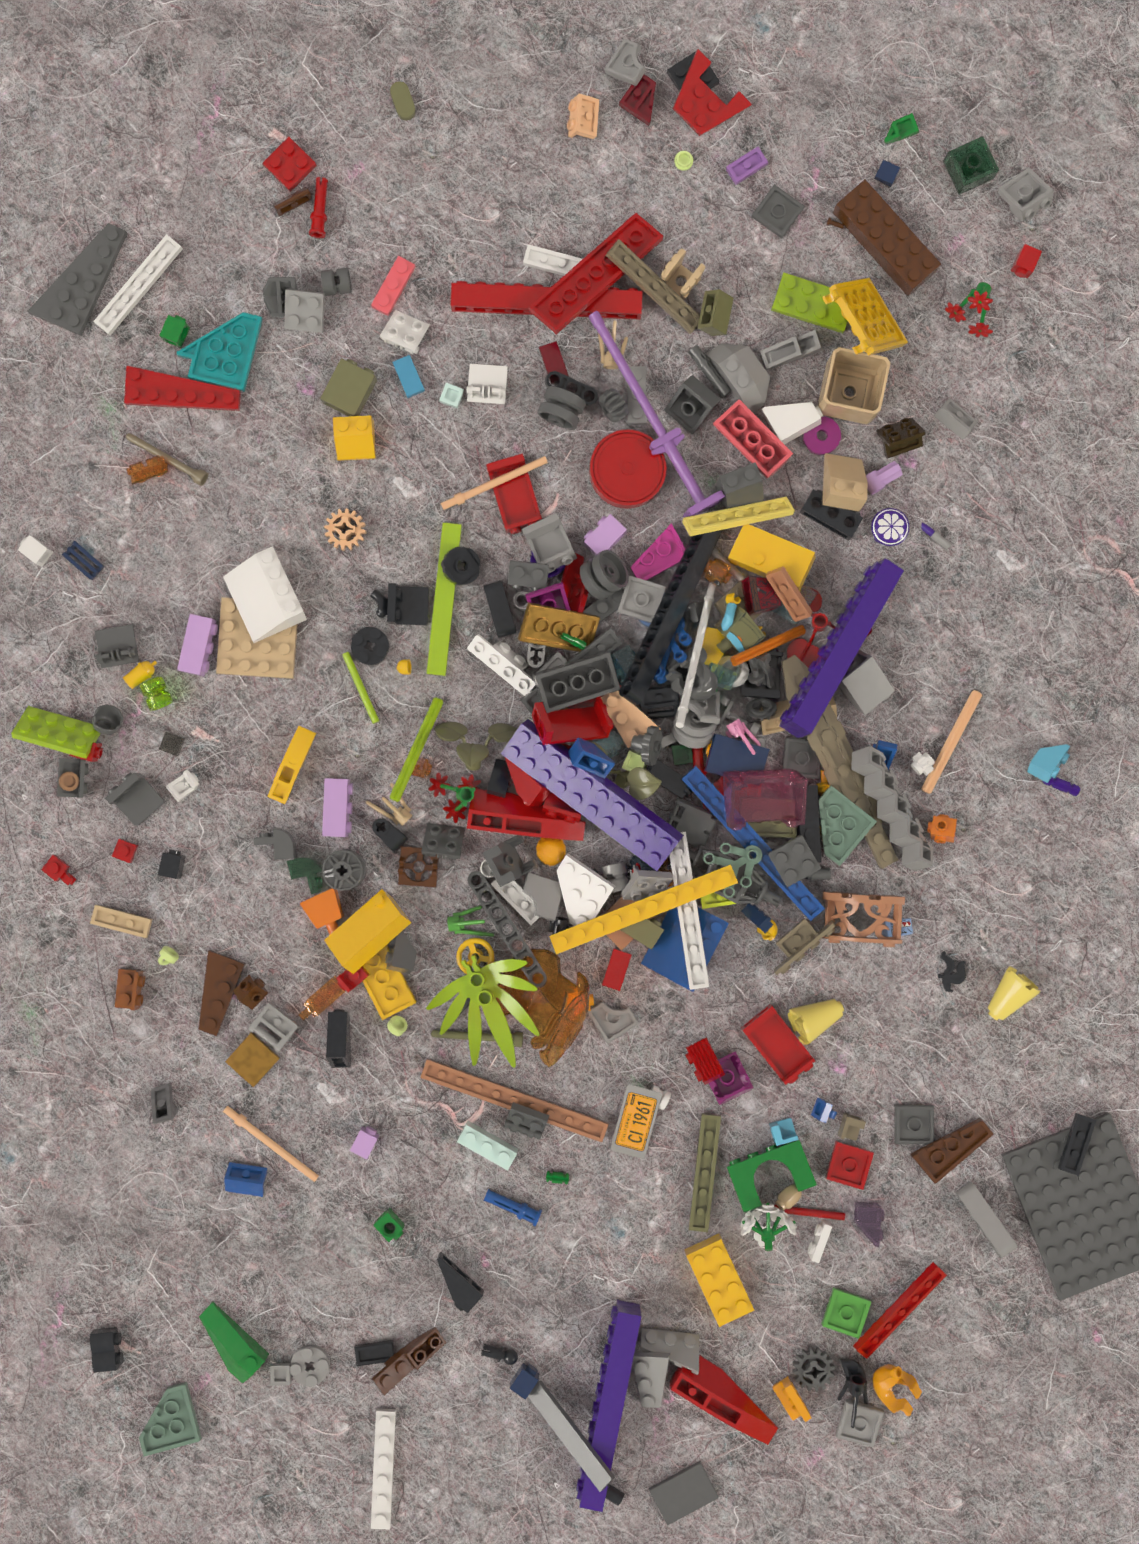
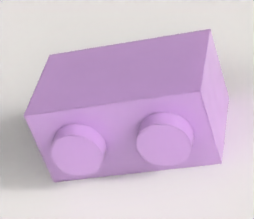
(605, 535)

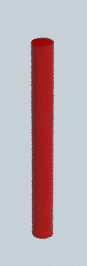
(814, 1213)

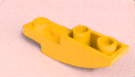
(291, 764)

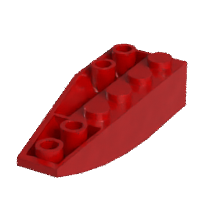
(513, 817)
(722, 1398)

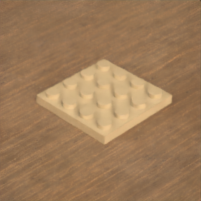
(240, 656)

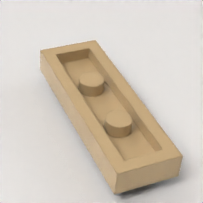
(121, 921)

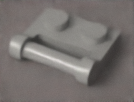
(277, 1022)

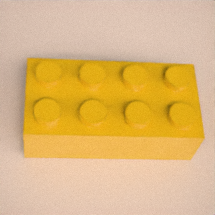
(719, 1280)

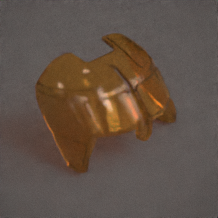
(546, 1005)

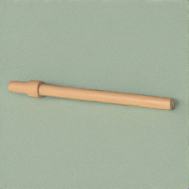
(460, 498)
(240, 1120)

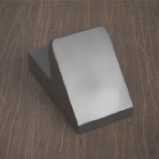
(162, 1104)

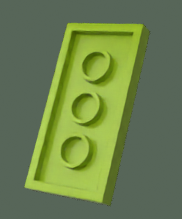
(804, 301)
(55, 732)

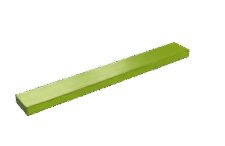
(443, 605)

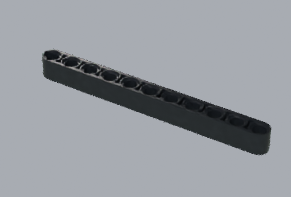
(668, 616)

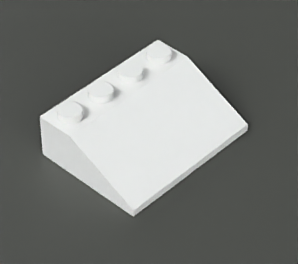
(264, 595)

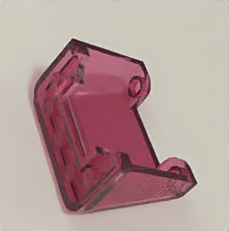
(764, 797)

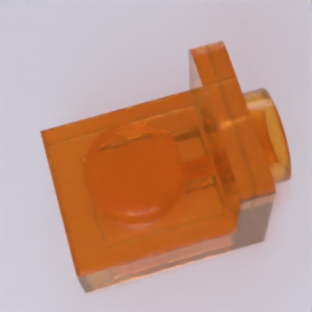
(426, 770)

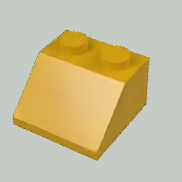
(354, 437)

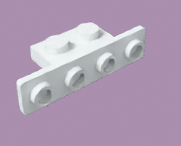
(503, 662)

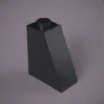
(338, 1039)

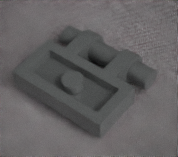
(528, 1118)

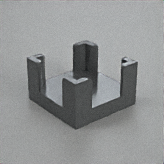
(506, 862)

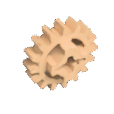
(353, 530)

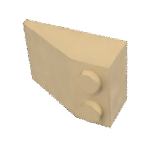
(844, 482)

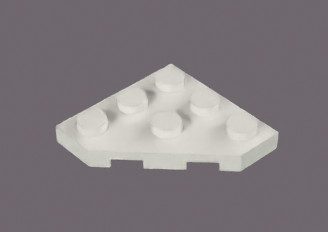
(582, 890)

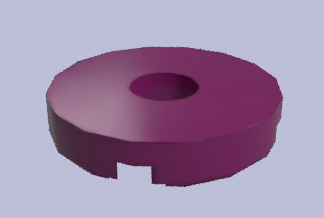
(820, 447)

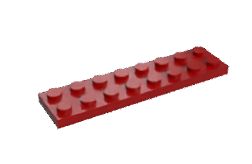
(592, 275)

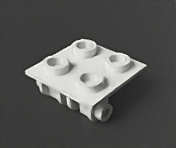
(404, 332)
(487, 384)

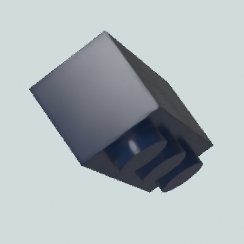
(757, 917)

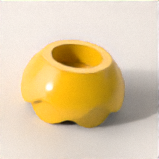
(771, 933)

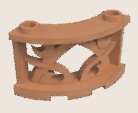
(838, 901)

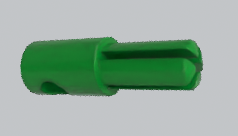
(574, 641)

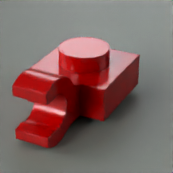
(57, 870)

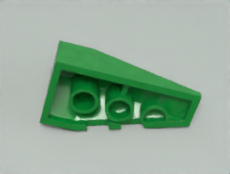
(235, 1346)

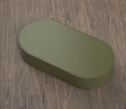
(402, 101)

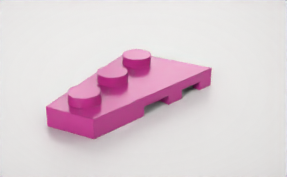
(660, 556)

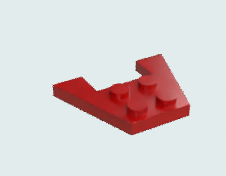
(699, 104)

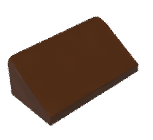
(292, 201)

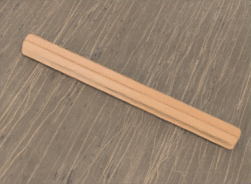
(951, 741)

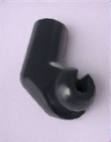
(382, 603)

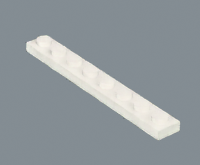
(689, 919)

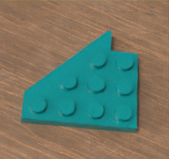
(225, 353)

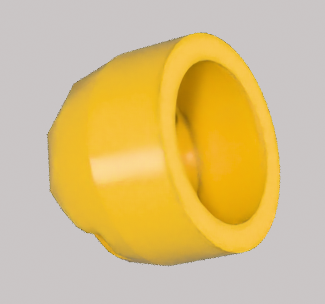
(404, 667)

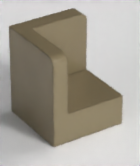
(850, 1127)

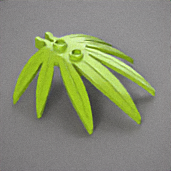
(483, 990)

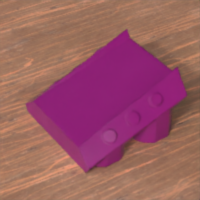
(734, 1082)

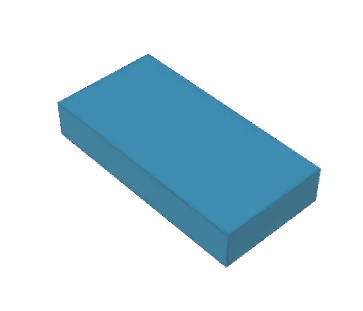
(408, 376)

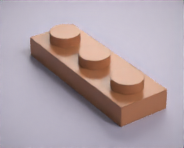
(789, 594)

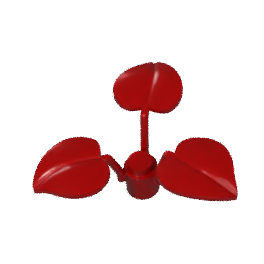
(800, 647)

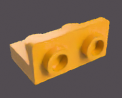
(791, 1399)

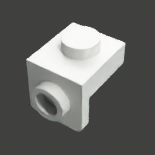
(183, 785)

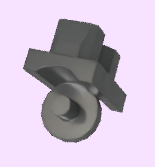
(761, 671)

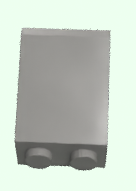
(865, 683)

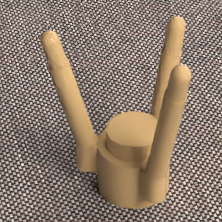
(607, 359)
(401, 815)

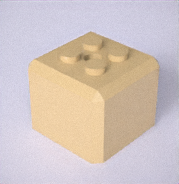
(863, 374)

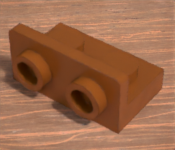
(129, 989)

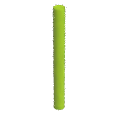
(360, 687)

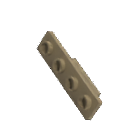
(799, 940)

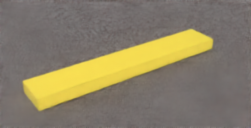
(738, 516)

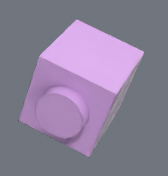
(365, 1142)

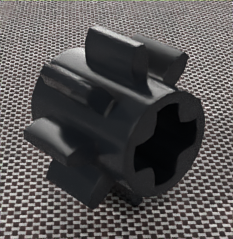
(559, 925)

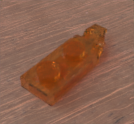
(322, 998)

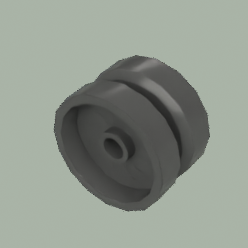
(561, 407)
(604, 574)

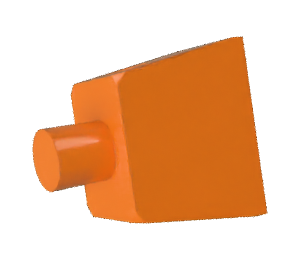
(324, 909)

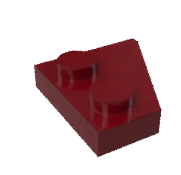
(640, 99)

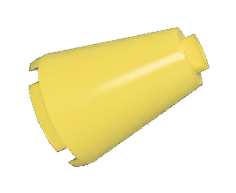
(1011, 994)
(814, 1018)

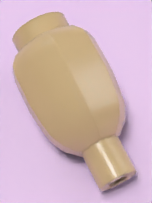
(788, 1197)

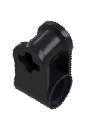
(391, 836)

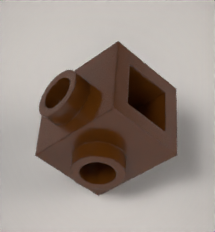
(251, 991)

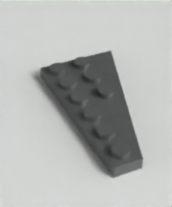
(77, 289)

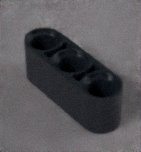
(580, 387)
(499, 609)

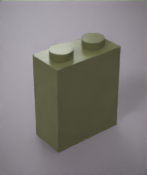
(349, 388)

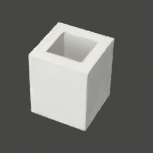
(35, 550)

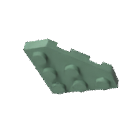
(841, 824)
(171, 1423)

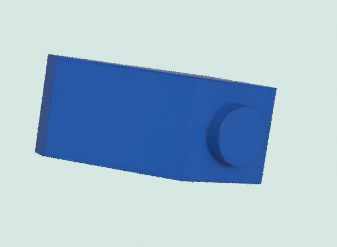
(590, 758)

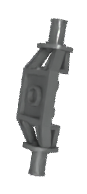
(758, 887)

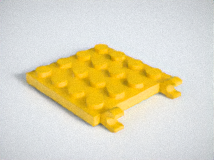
(867, 316)

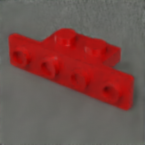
(573, 585)

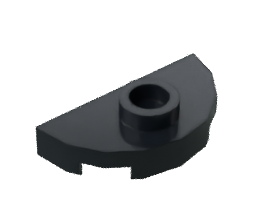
(852, 1367)

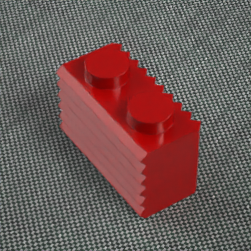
(705, 1061)

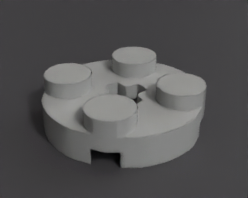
(321, 1365)

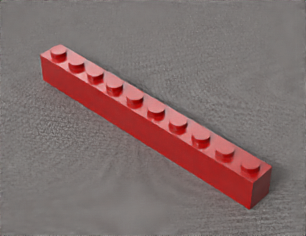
(517, 299)

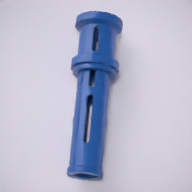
(521, 1210)

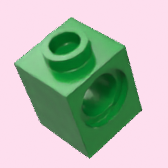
(174, 331)
(386, 1217)

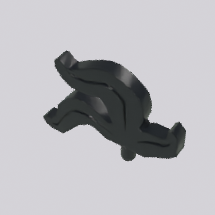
(948, 978)

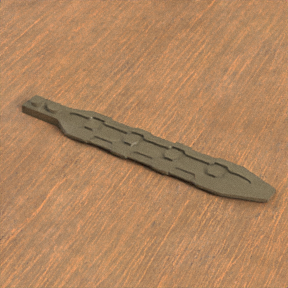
(835, 756)

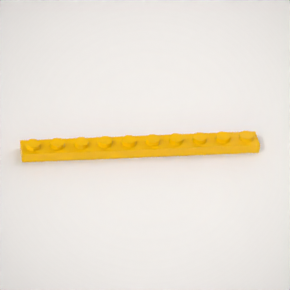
(643, 909)

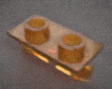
(156, 468)

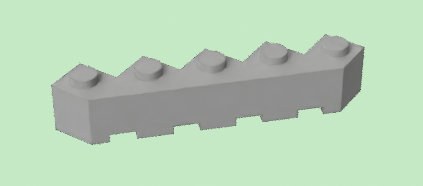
(893, 808)

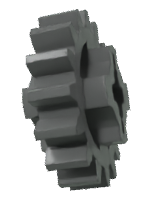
(822, 1369)

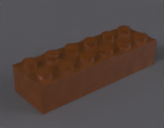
(886, 237)

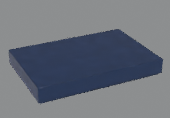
(733, 755)

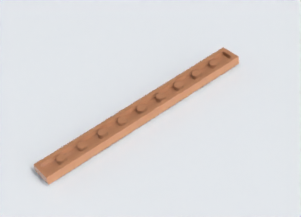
(505, 1096)

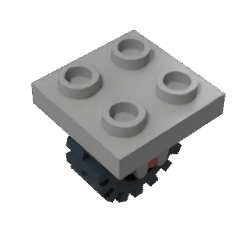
(644, 881)

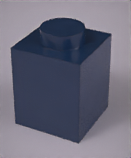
(524, 1380)

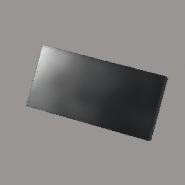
(499, 779)
(374, 1352)

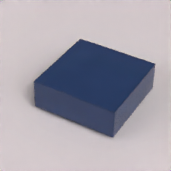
(887, 173)

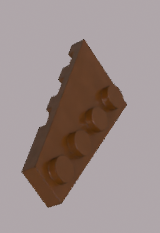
(220, 980)
(950, 1150)

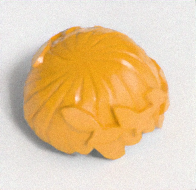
(550, 851)

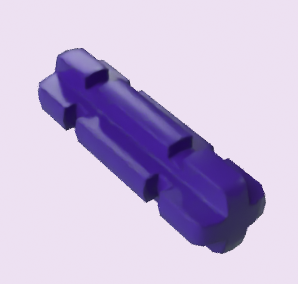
(1063, 785)

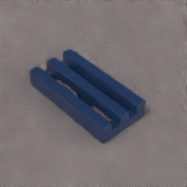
(72, 550)

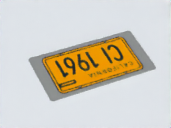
(636, 1121)

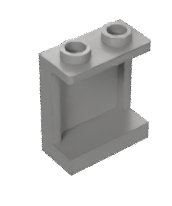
(550, 542)

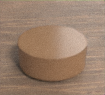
(68, 781)

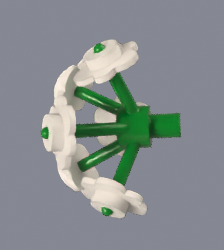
(767, 1234)

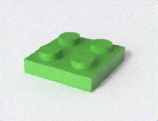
(846, 1312)

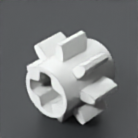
(922, 763)

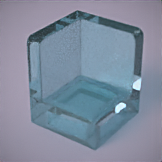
(724, 675)

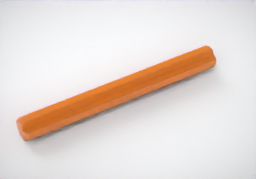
(767, 645)

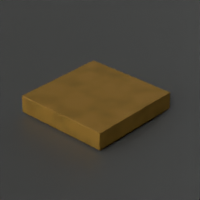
(252, 1059)

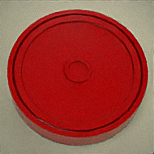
(626, 470)

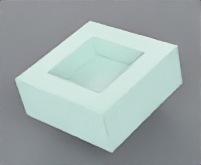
(451, 395)

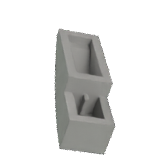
(792, 349)

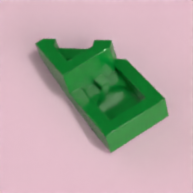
(902, 129)

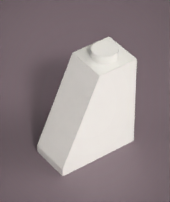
(792, 419)

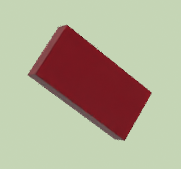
(553, 360)

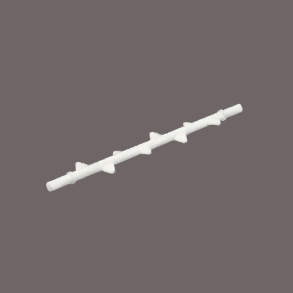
(683, 708)

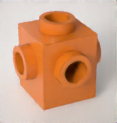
(942, 829)

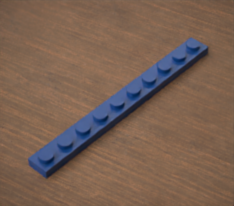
(748, 836)

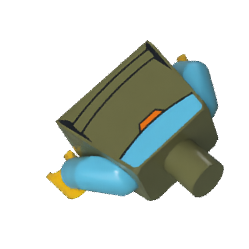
(738, 628)

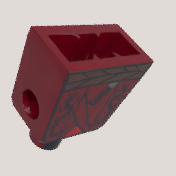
(759, 595)

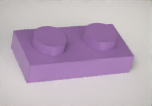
(746, 165)

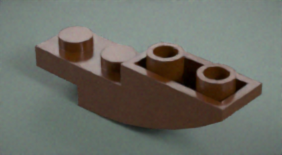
(408, 1358)

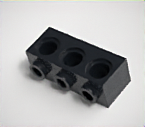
(836, 524)

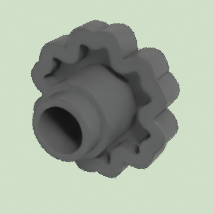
(648, 745)

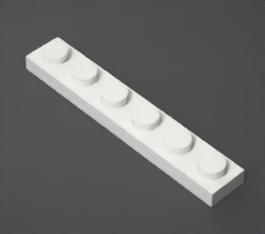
(138, 285)
(383, 1468)

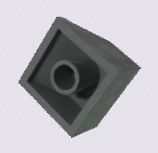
(692, 404)

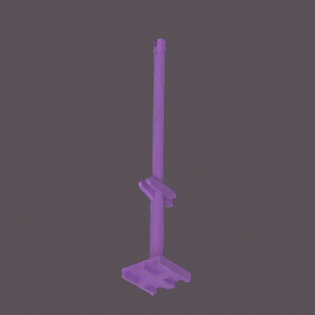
(667, 441)

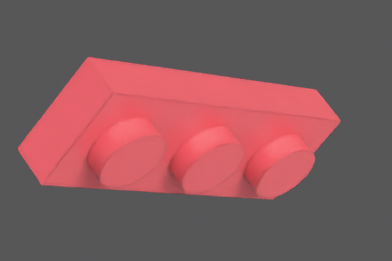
(393, 285)

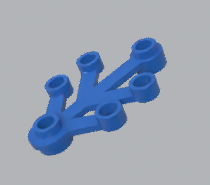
(660, 676)

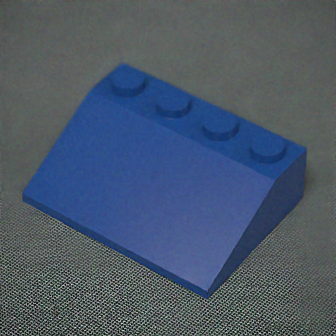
(668, 953)

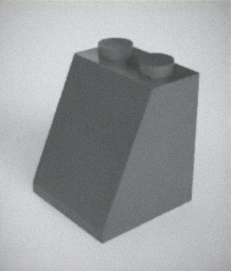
(741, 486)

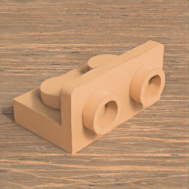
(583, 116)

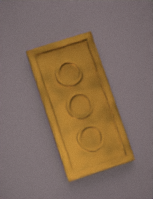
(546, 624)

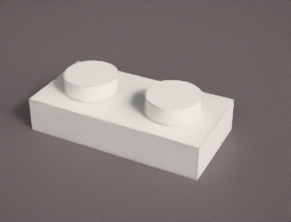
(817, 1247)

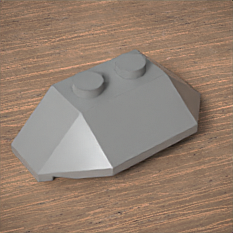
(741, 373)

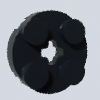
(471, 567)
(379, 651)

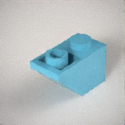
(1047, 762)

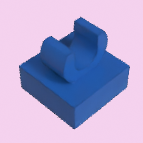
(823, 1110)

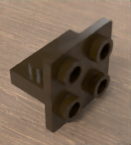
(901, 437)

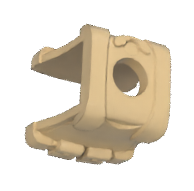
(675, 269)

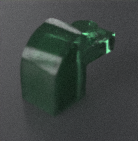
(307, 867)

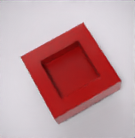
(124, 850)

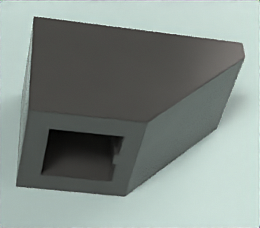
(401, 954)

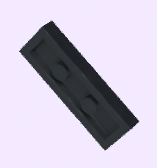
(1077, 1144)

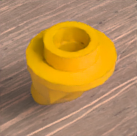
(823, 785)

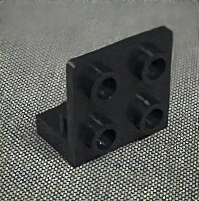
(407, 605)

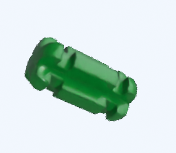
(557, 1177)

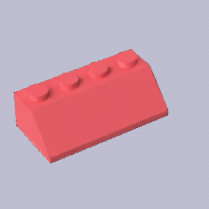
(753, 438)

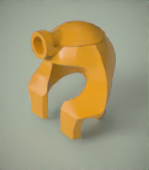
(888, 1376)

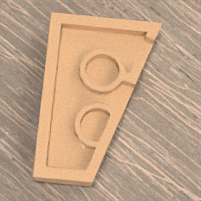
(626, 717)

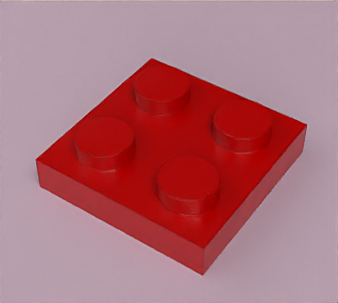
(289, 164)
(849, 1165)

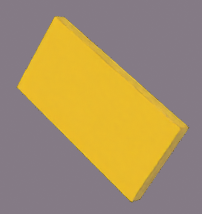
(387, 987)

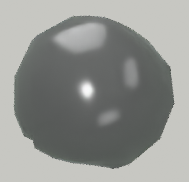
(107, 719)

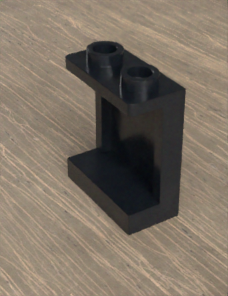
(763, 691)

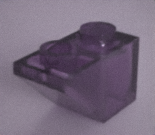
(868, 1219)

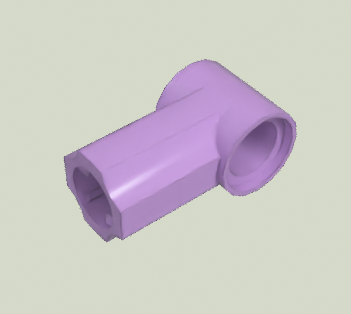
(878, 479)

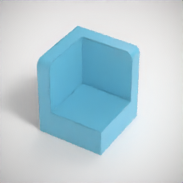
(783, 1131)

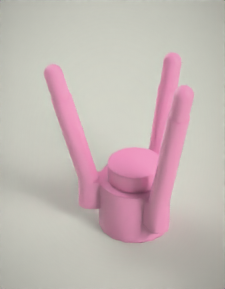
(738, 729)

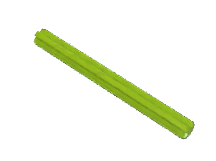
(416, 749)

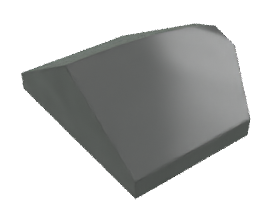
(275, 294)

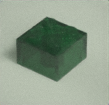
(970, 165)

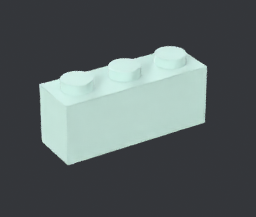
(487, 1145)

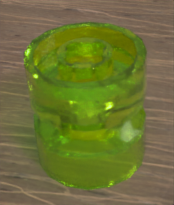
(155, 692)

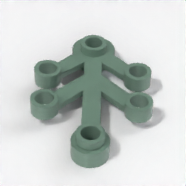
(745, 859)

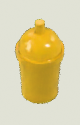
(140, 673)

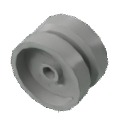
(694, 733)

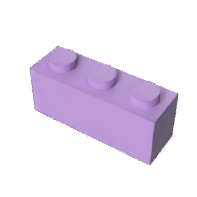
(197, 645)
(337, 807)

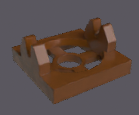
(405, 880)

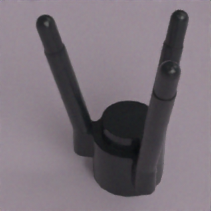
(856, 1386)

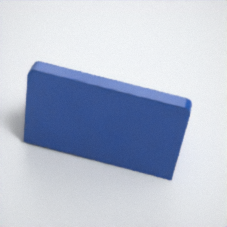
(245, 1179)

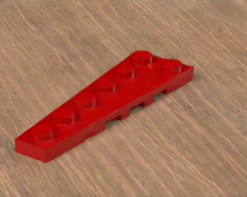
(165, 390)

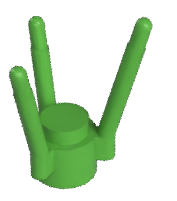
(457, 923)

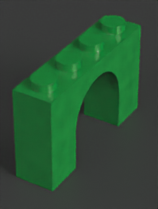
(743, 1171)

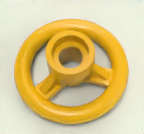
(470, 943)

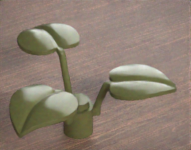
(473, 753)
(639, 779)

